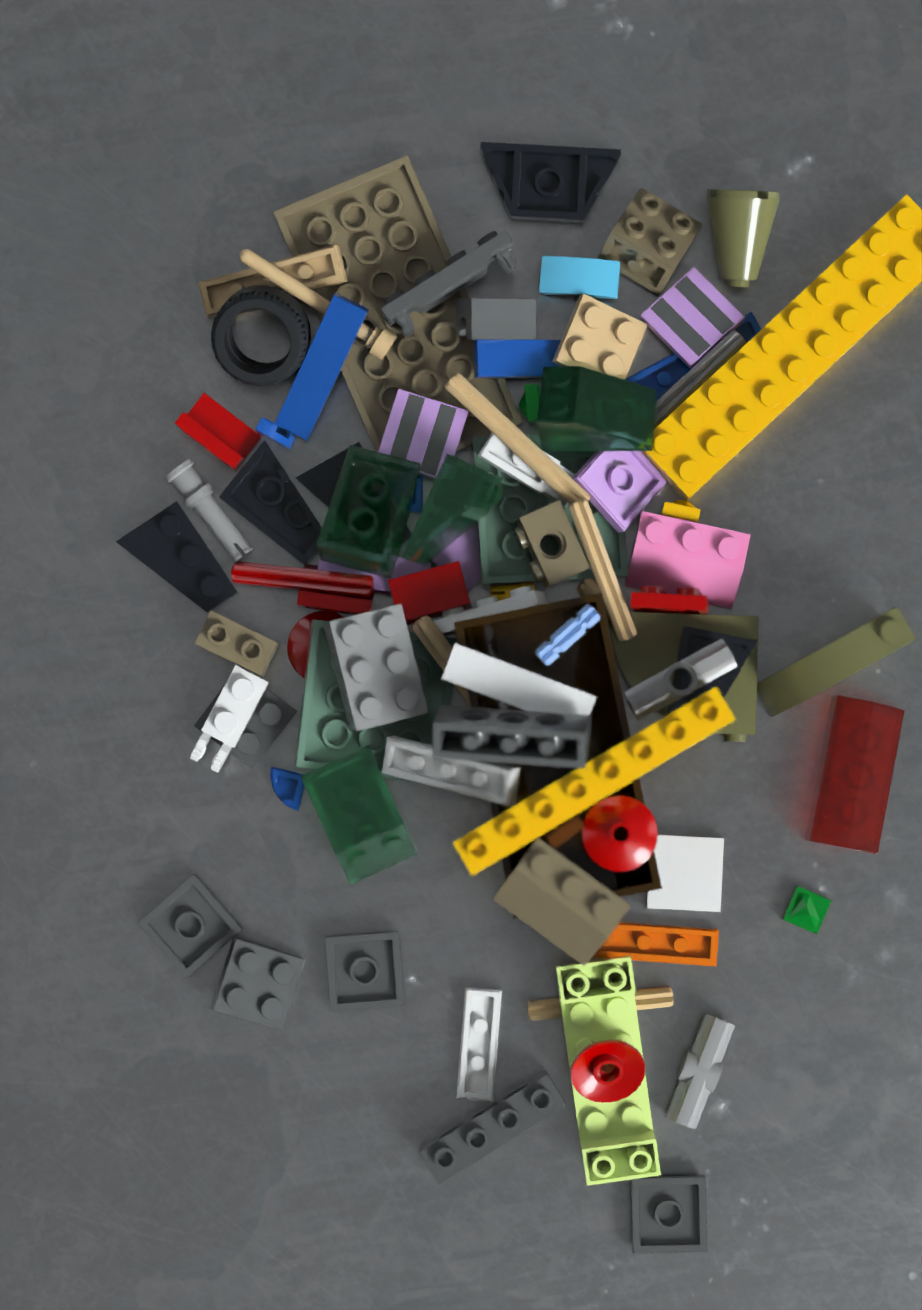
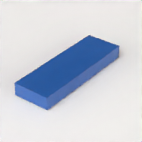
(513, 358)

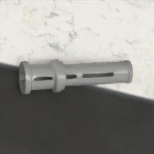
(199, 496)

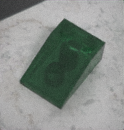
(594, 412)
(454, 505)
(368, 512)
(359, 815)

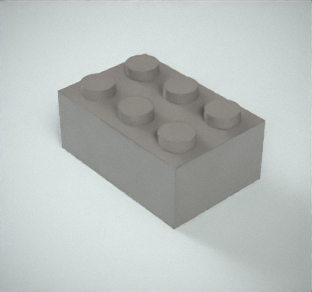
(375, 668)

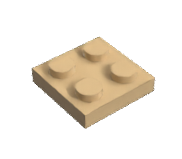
(599, 338)

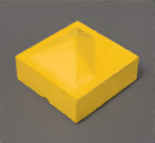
(681, 510)

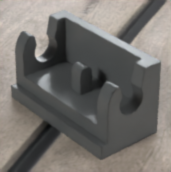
(496, 318)

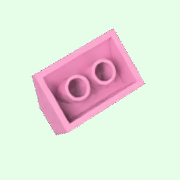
(687, 555)

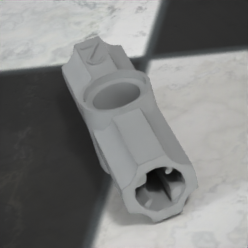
(701, 667)
(700, 1071)

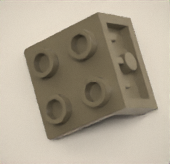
(650, 240)

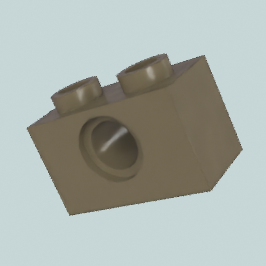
(551, 522)
(237, 643)

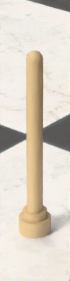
(376, 340)

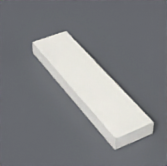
(513, 684)
(477, 779)

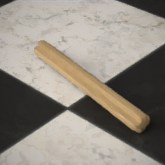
(515, 439)

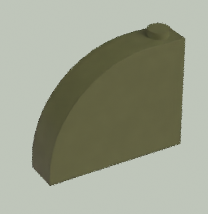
(657, 649)
(835, 661)

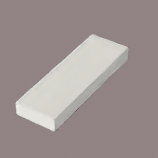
(479, 1044)

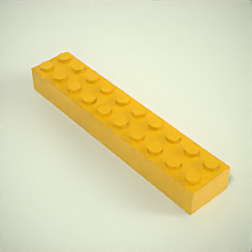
(791, 351)

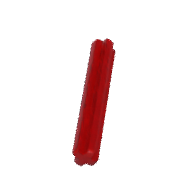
(302, 579)

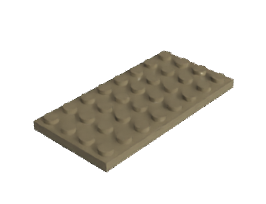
(385, 245)

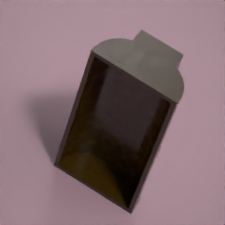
(588, 667)

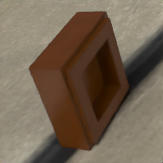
(564, 831)

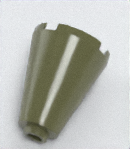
(741, 231)

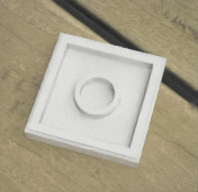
(688, 873)

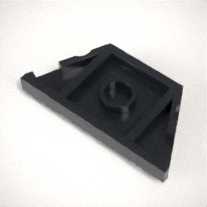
(549, 180)

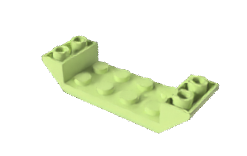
(597, 1007)

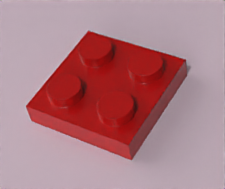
(654, 600)

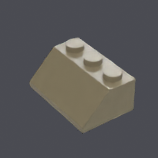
(561, 902)

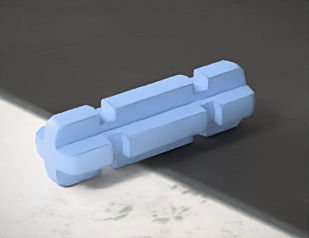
(567, 634)

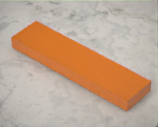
(662, 944)

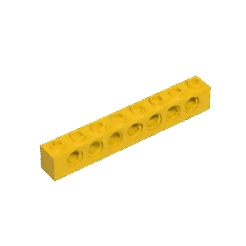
(594, 782)

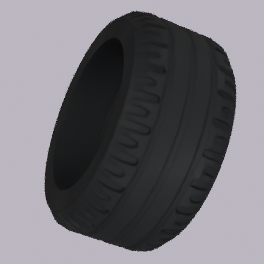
(241, 366)

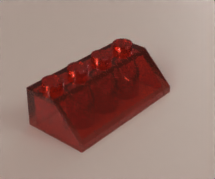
(854, 774)

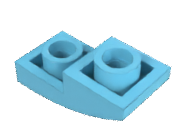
(579, 276)

